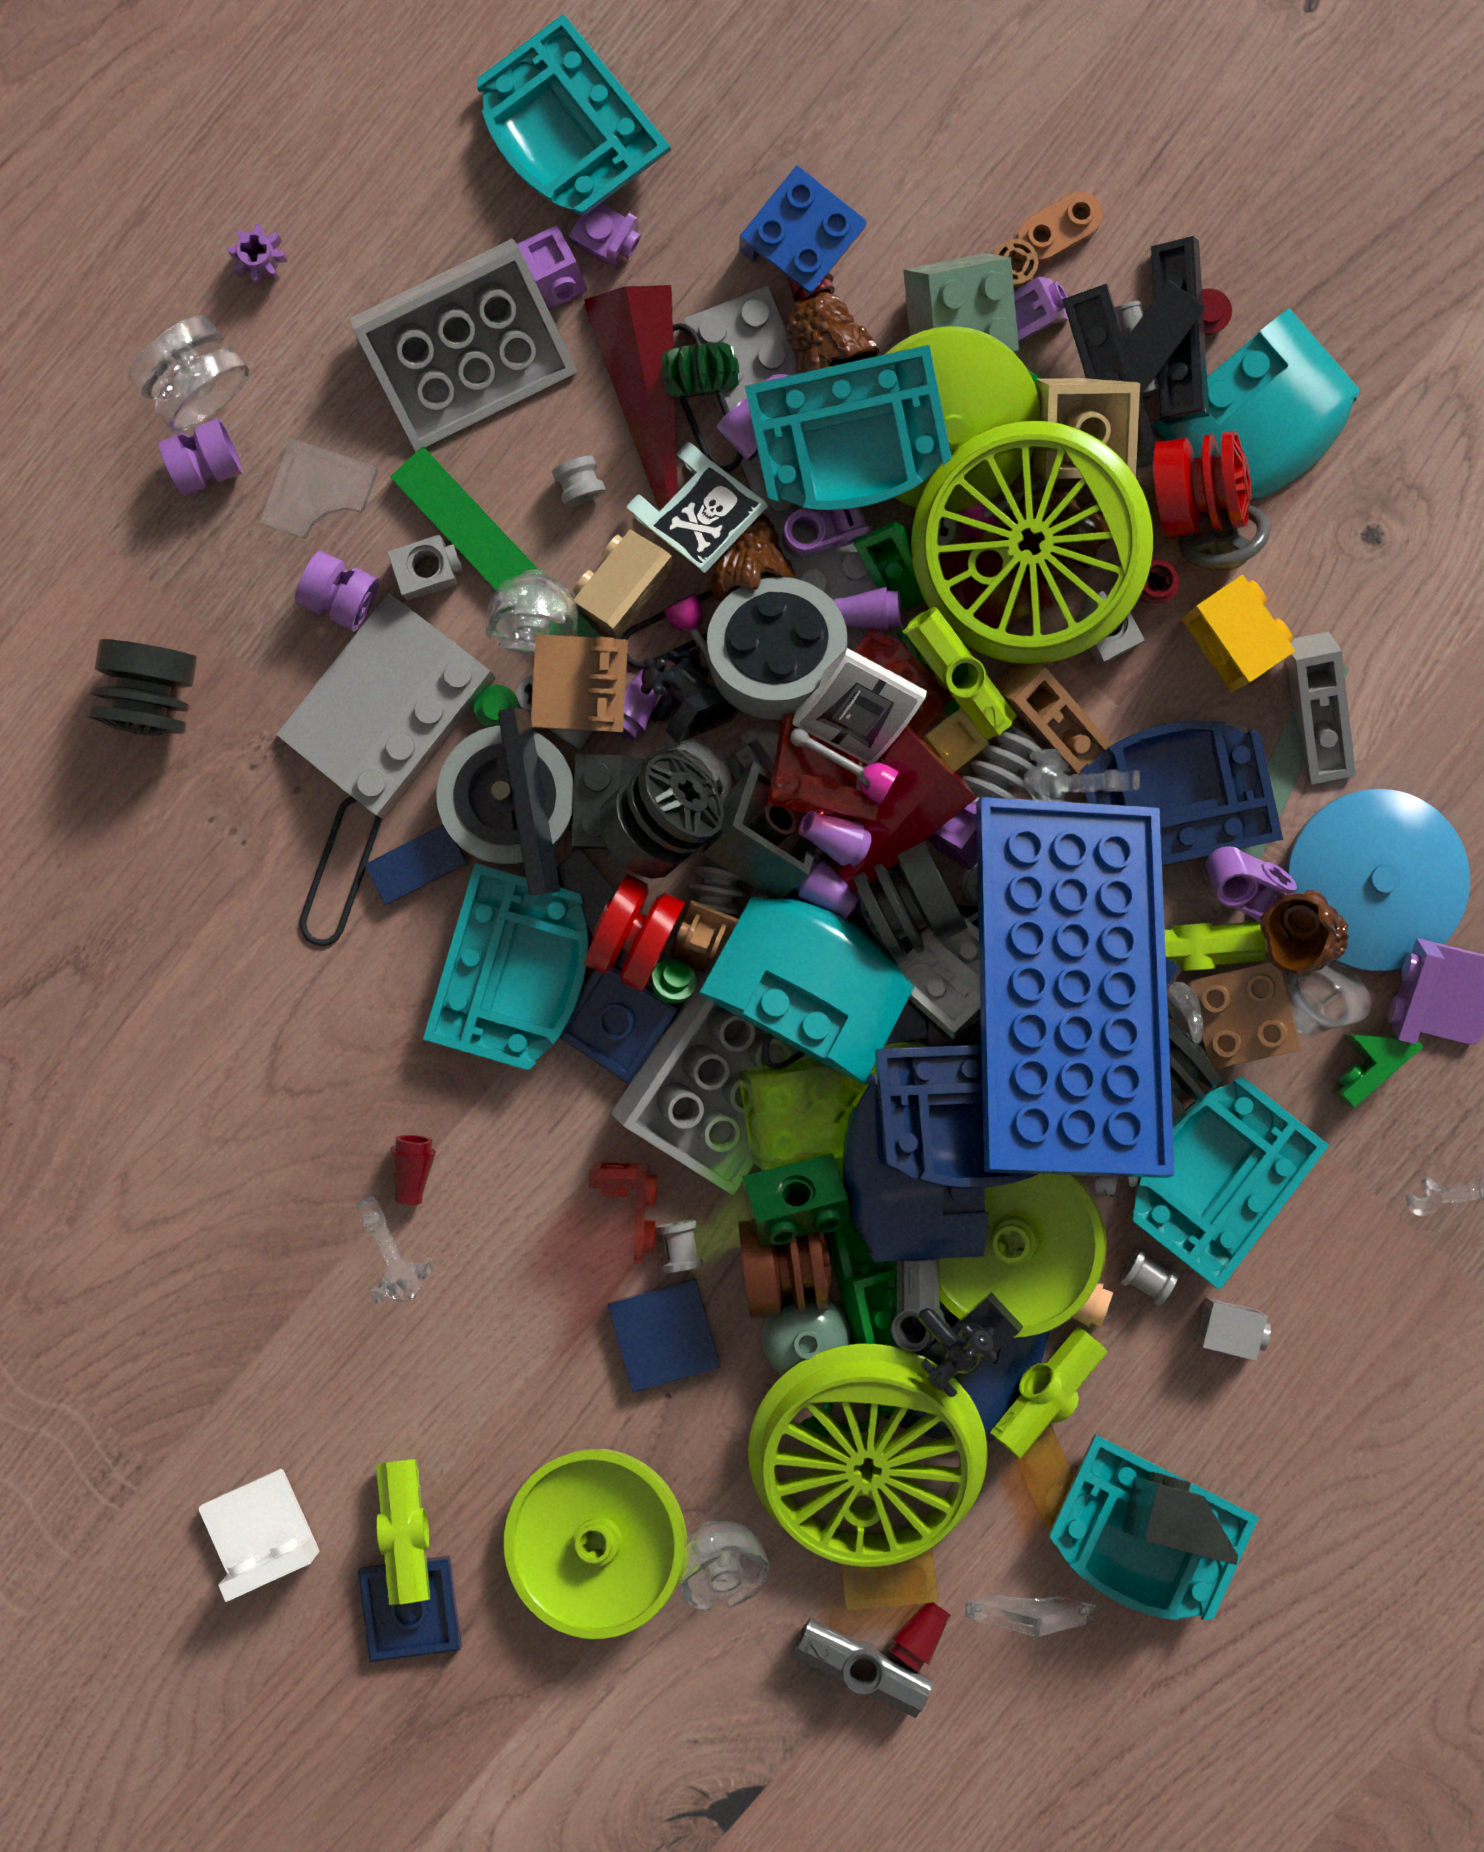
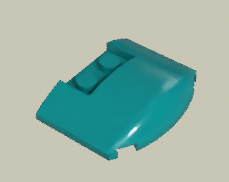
(567, 120)
(1280, 399)
(850, 430)
(510, 970)
(810, 983)
(1232, 1176)
(1132, 1570)

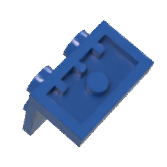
(802, 230)

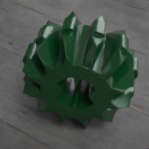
(699, 370)

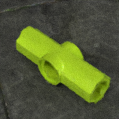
(942, 653)
(1207, 945)
(1048, 1392)
(403, 1532)

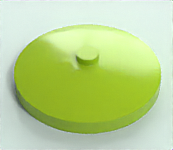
(979, 389)
(1038, 1255)
(595, 1543)

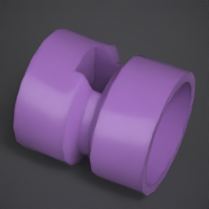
(200, 457)
(333, 589)

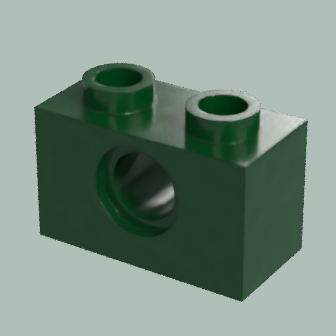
(807, 1181)

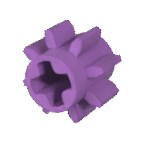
(248, 246)

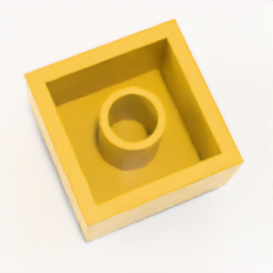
(1239, 633)

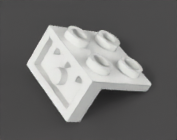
(258, 1533)

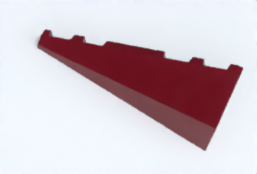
(633, 334)
(915, 807)

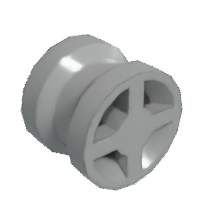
(578, 481)

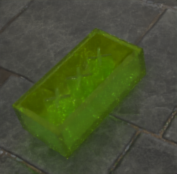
(799, 1110)

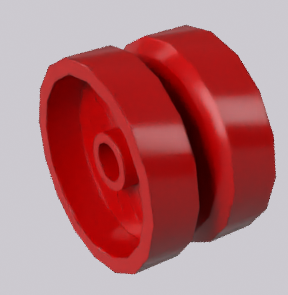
(632, 932)

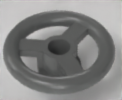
(1226, 546)

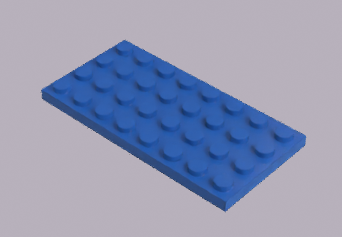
(1073, 989)

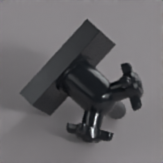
(700, 703)
(967, 1343)

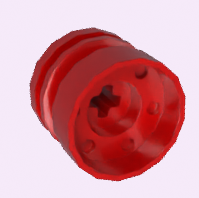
(1200, 484)

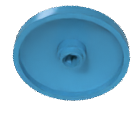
(1387, 870)

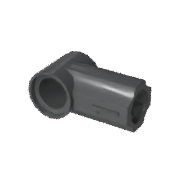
(916, 1289)

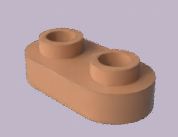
(1061, 225)

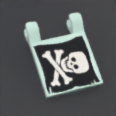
(704, 514)

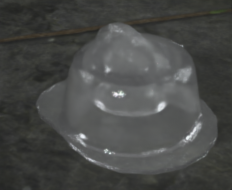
(1327, 999)

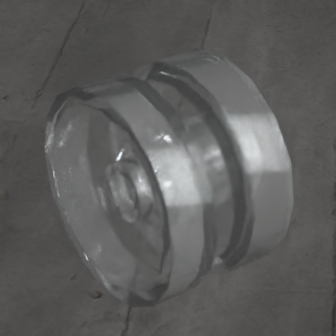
(188, 373)

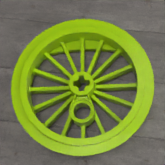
(1116, 496)
(876, 1377)

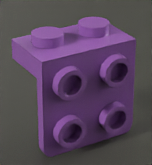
(1439, 994)

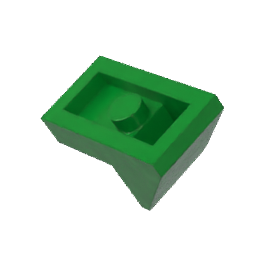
(889, 561)
(1382, 1059)

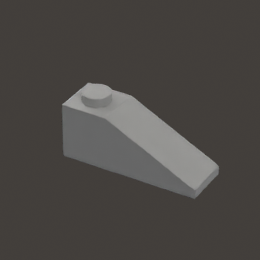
(1321, 707)

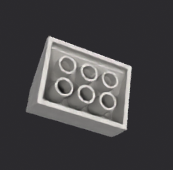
(463, 344)
(386, 706)
(691, 1090)

